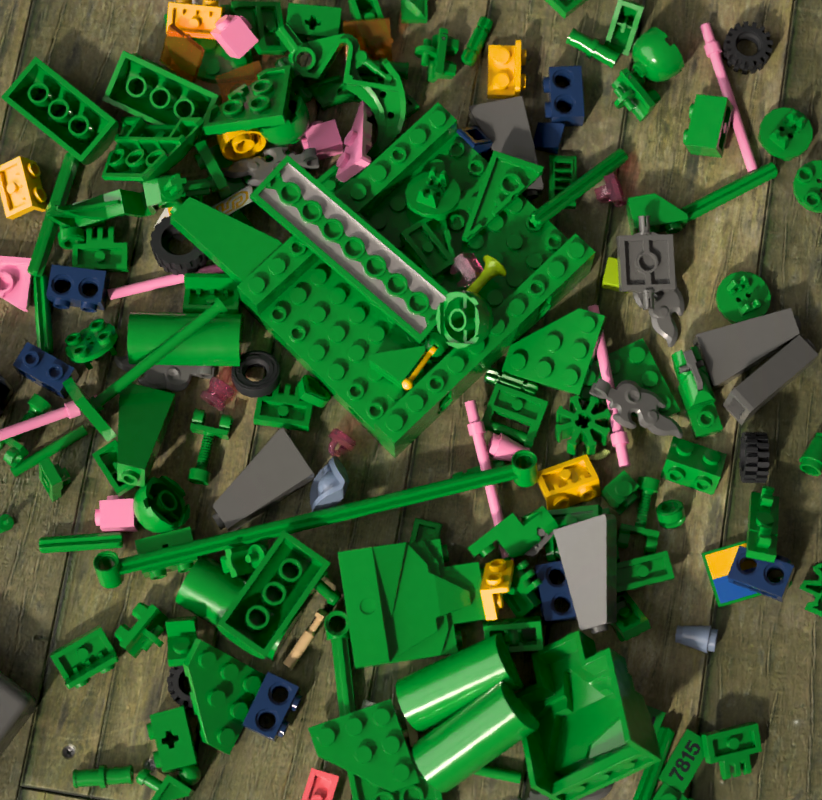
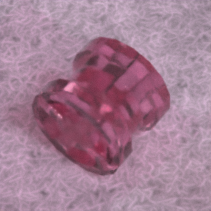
(217, 393)

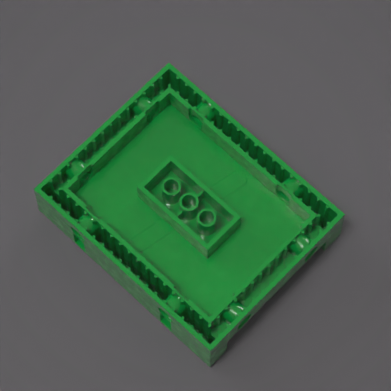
(336, 327)

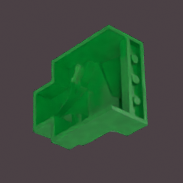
(407, 601)
(589, 720)

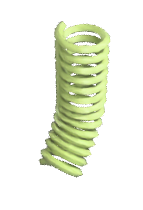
(597, 457)

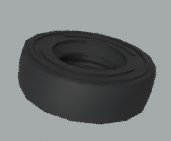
(256, 388)

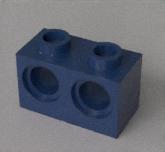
(564, 96)
(80, 281)
(44, 369)
(757, 579)
(549, 593)
(265, 704)

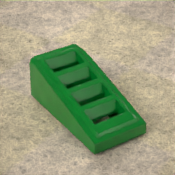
(552, 179)

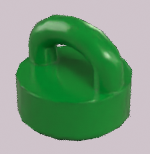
(70, 236)
(671, 514)

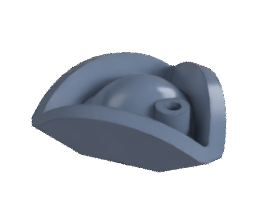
(329, 485)

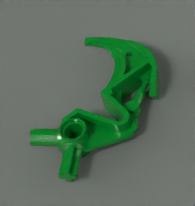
(324, 53)
(96, 210)

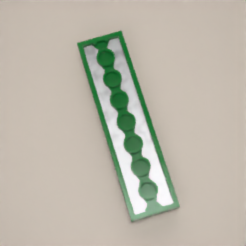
(351, 247)

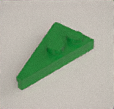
(501, 185)

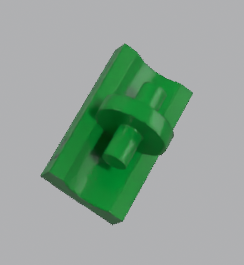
(433, 55)
(632, 94)
(244, 558)
(145, 630)

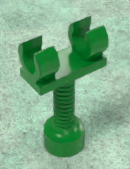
(15, 455)
(199, 474)
(648, 487)

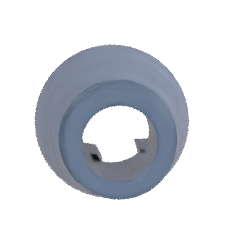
(697, 637)

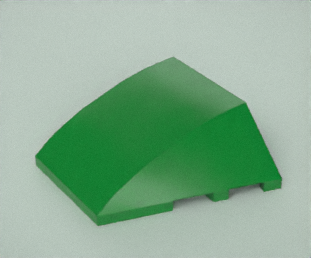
(150, 150)

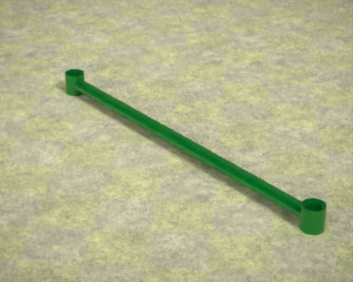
(111, 569)

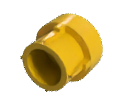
(241, 144)

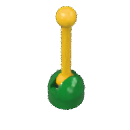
(435, 346)

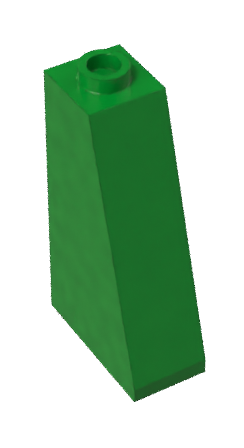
(224, 240)
(141, 430)

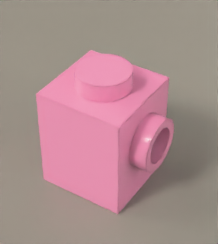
(234, 35)
(324, 138)
(116, 515)

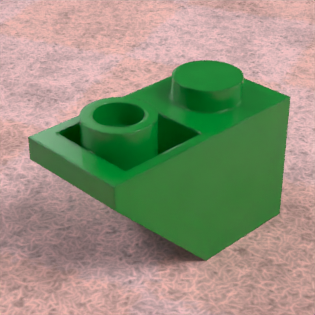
(662, 214)

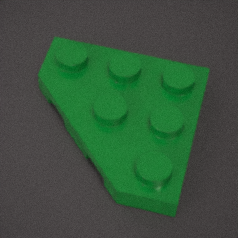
(254, 105)
(559, 352)
(635, 364)
(220, 693)
(368, 746)

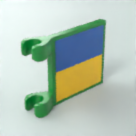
(718, 564)

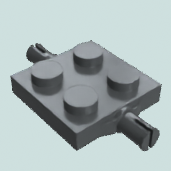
(646, 262)

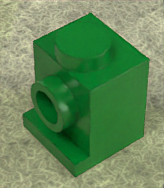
(621, 492)

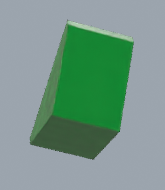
(624, 26)
(397, 364)
(107, 461)

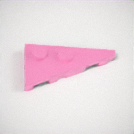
(357, 145)
(15, 281)

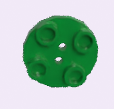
(777, 142)
(807, 188)
(429, 204)
(736, 287)
(91, 342)

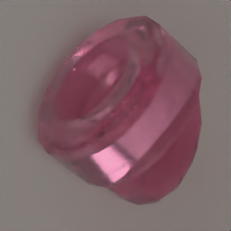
(341, 439)

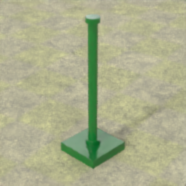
(92, 406)

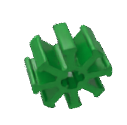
(594, 422)

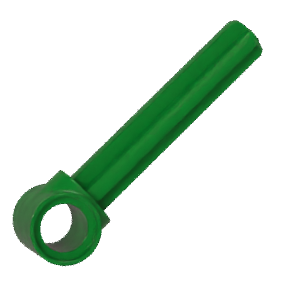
(342, 664)

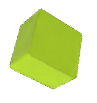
(610, 277)

